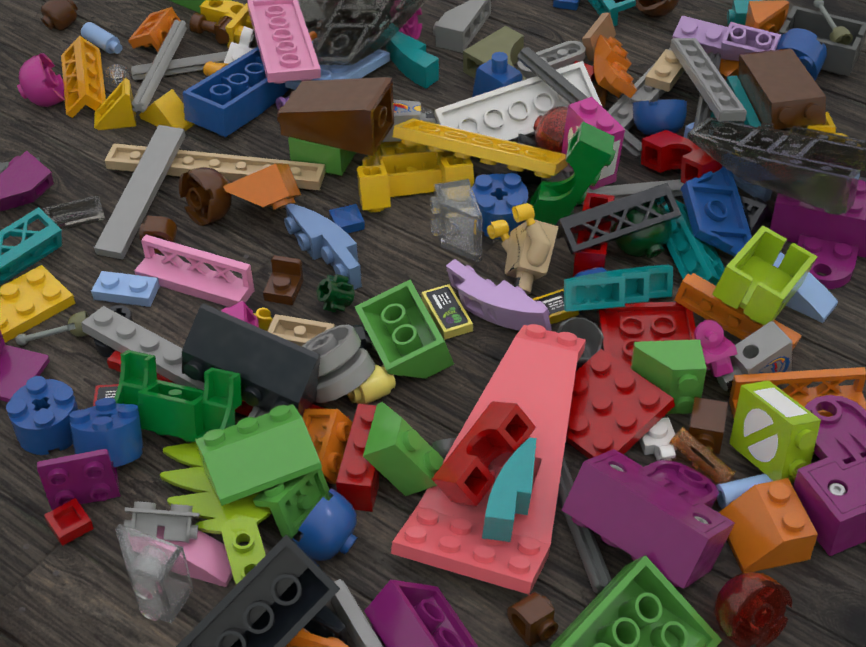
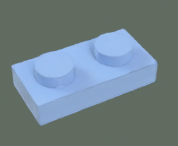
(125, 288)

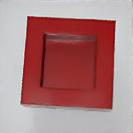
(68, 521)

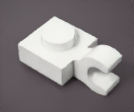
(237, 50)
(657, 441)

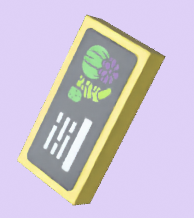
(447, 311)

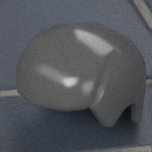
(585, 330)

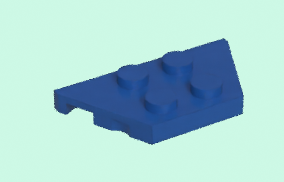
(717, 211)

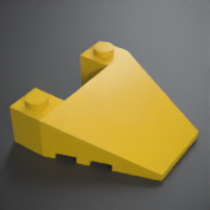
(406, 171)

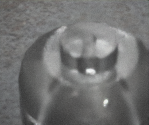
(116, 74)

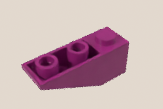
(23, 181)

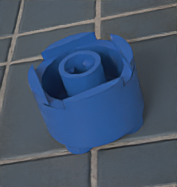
(806, 48)
(497, 196)
(41, 415)
(109, 428)

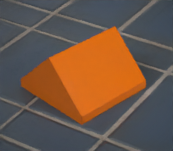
(767, 15)

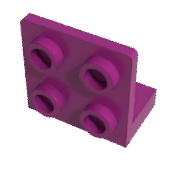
(17, 368)
(79, 476)

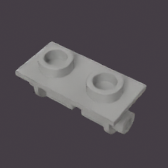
(176, 521)

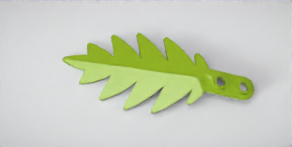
(234, 520)

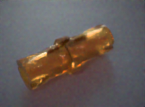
(684, 441)

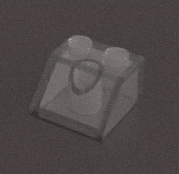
(457, 219)
(156, 573)

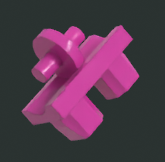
(715, 347)

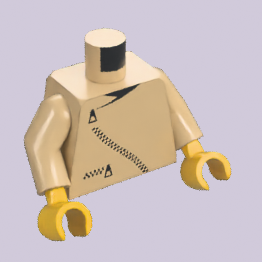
(527, 247)

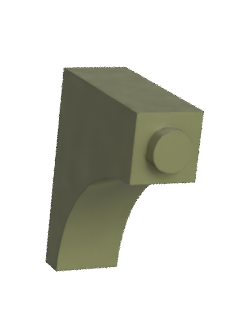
(502, 40)

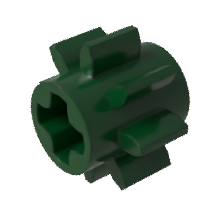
(335, 293)

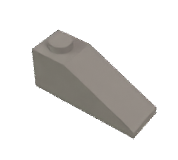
(461, 24)

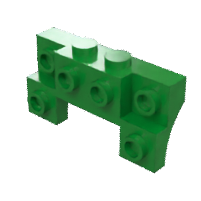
(175, 407)

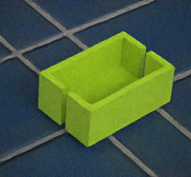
(759, 286)

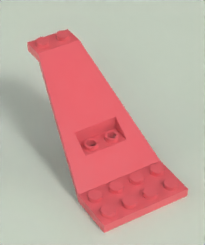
(448, 535)

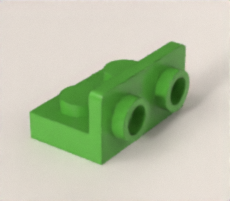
(294, 500)

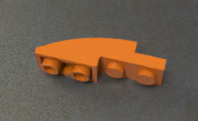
(612, 66)

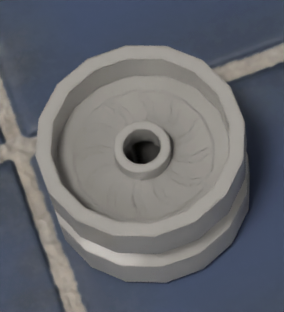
(341, 362)

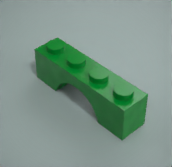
(587, 155)

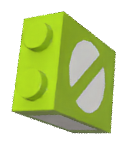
(773, 430)

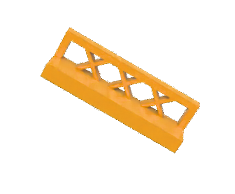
(82, 77)

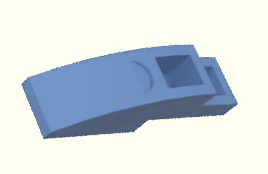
(325, 240)

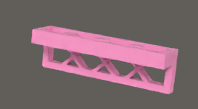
(196, 278)

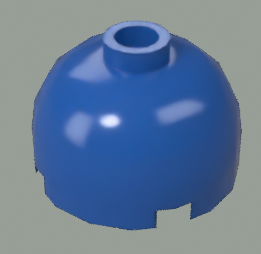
(659, 115)
(328, 528)

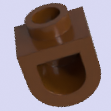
(160, 228)
(533, 618)

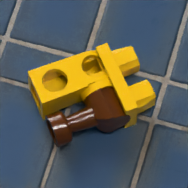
(223, 19)

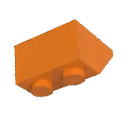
(267, 187)
(769, 527)

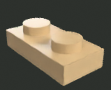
(664, 72)

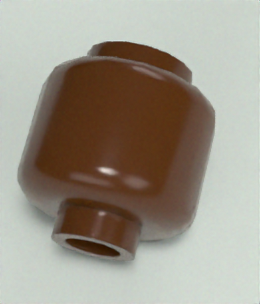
(58, 14)

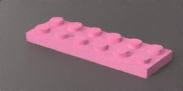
(283, 41)

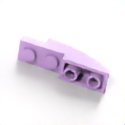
(728, 40)
(498, 304)

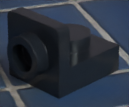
(755, 211)

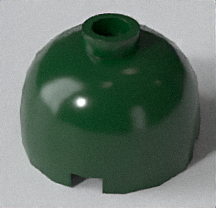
(648, 241)

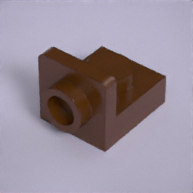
(284, 281)

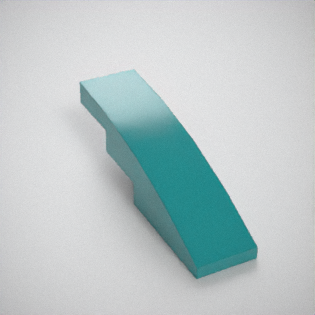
(617, 287)

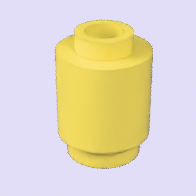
(374, 388)

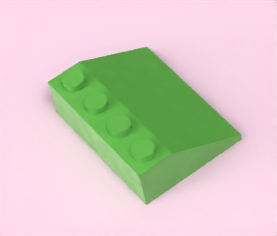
(639, 611)

